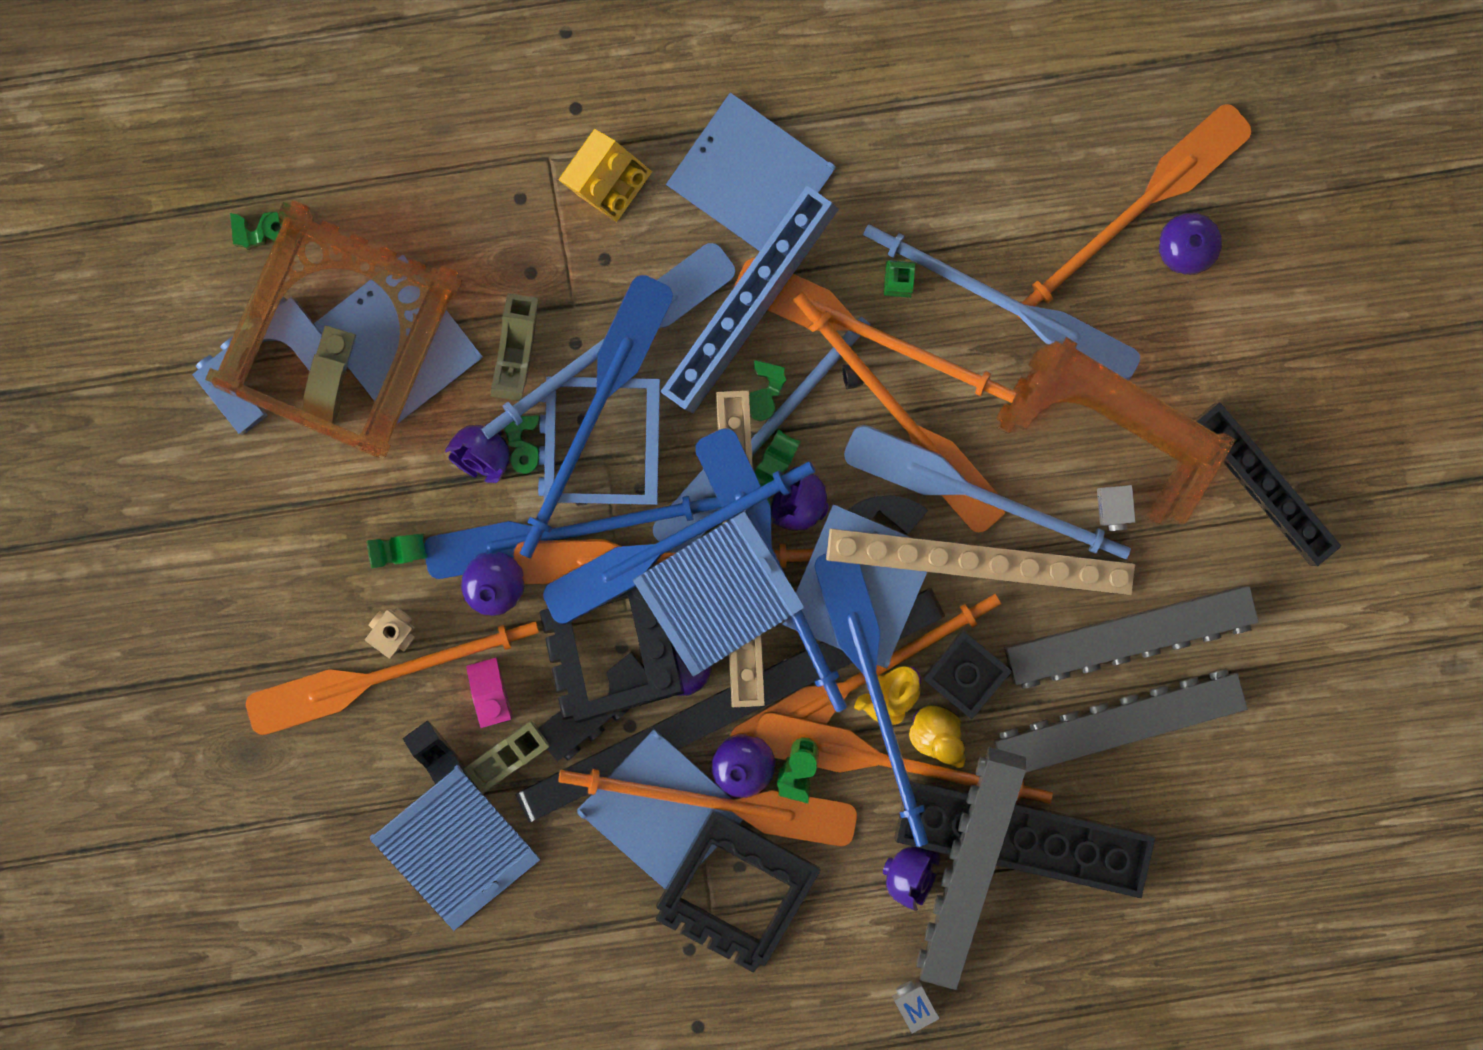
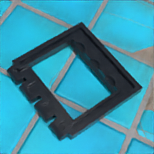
(657, 656)
(755, 851)

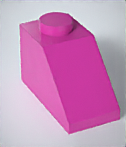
(489, 693)

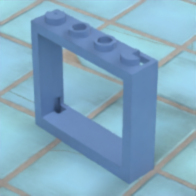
(547, 452)

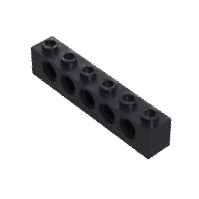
(1271, 489)

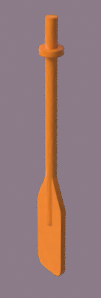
(1175, 174)
(843, 320)
(975, 513)
(561, 557)
(335, 689)
(813, 701)
(845, 751)
(815, 821)

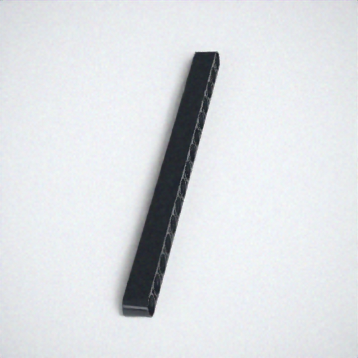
(708, 715)

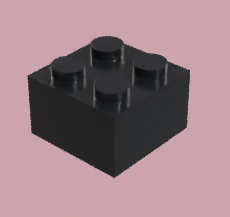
(966, 674)

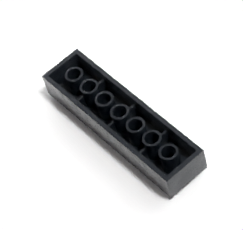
(1041, 841)

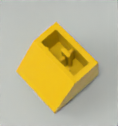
(605, 175)

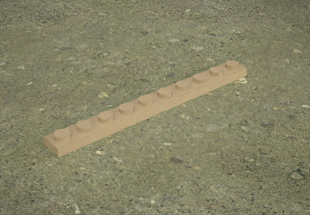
(980, 561)
(745, 662)

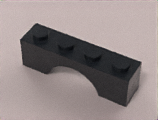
(567, 734)

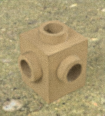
(379, 635)

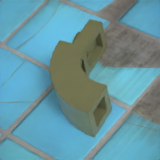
(515, 347)
(327, 374)
(507, 756)

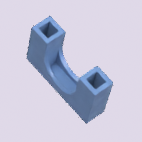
(289, 326)

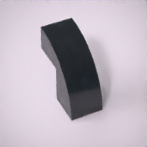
(899, 510)
(433, 752)

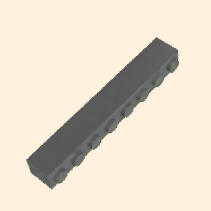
(1131, 635)
(1126, 722)
(972, 867)

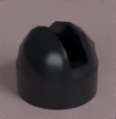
(850, 377)

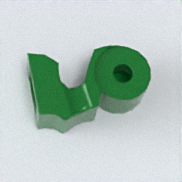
(267, 228)
(899, 278)
(761, 401)
(526, 455)
(776, 457)
(396, 550)
(794, 774)

